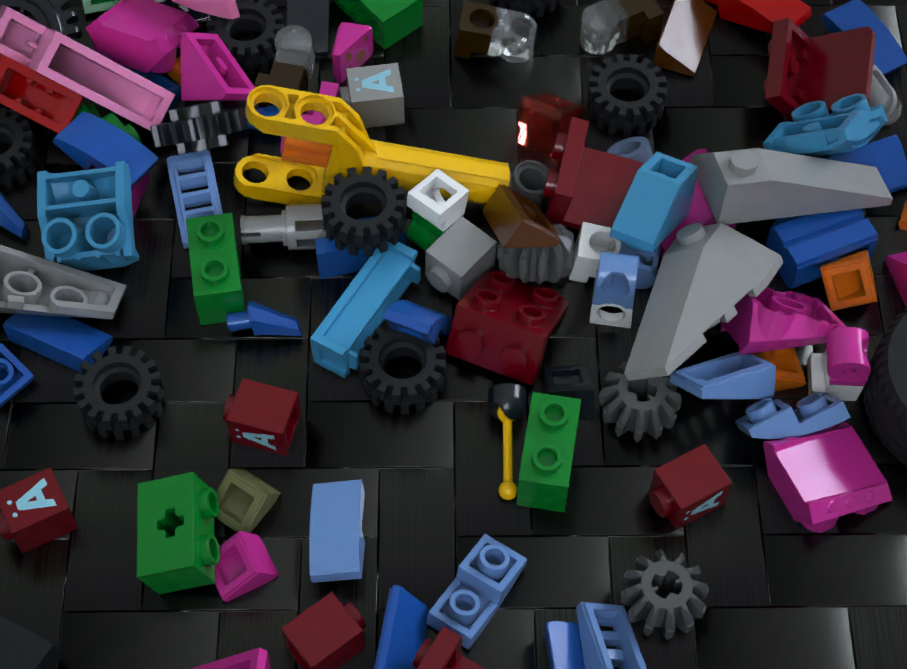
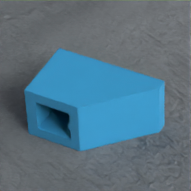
(655, 202)

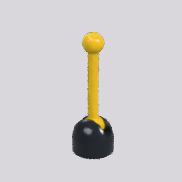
(507, 404)

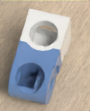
(596, 238)
(614, 287)

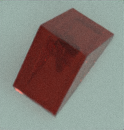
(542, 117)

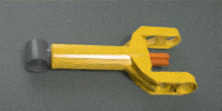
(343, 144)

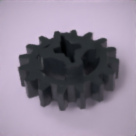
(199, 127)

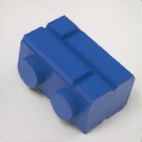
(817, 240)

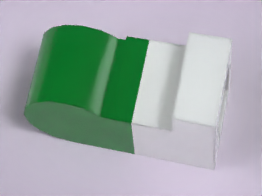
(431, 212)

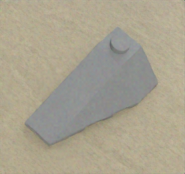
(777, 184)
(52, 289)
(694, 290)

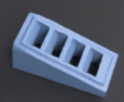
(191, 172)
(728, 378)
(594, 641)

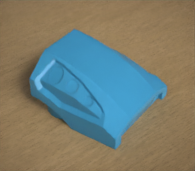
(822, 134)
(87, 217)

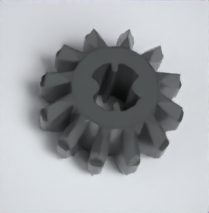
(539, 263)
(649, 416)
(679, 606)

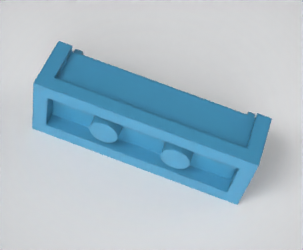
(362, 307)

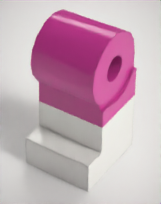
(843, 365)

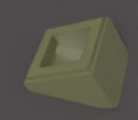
(244, 500)

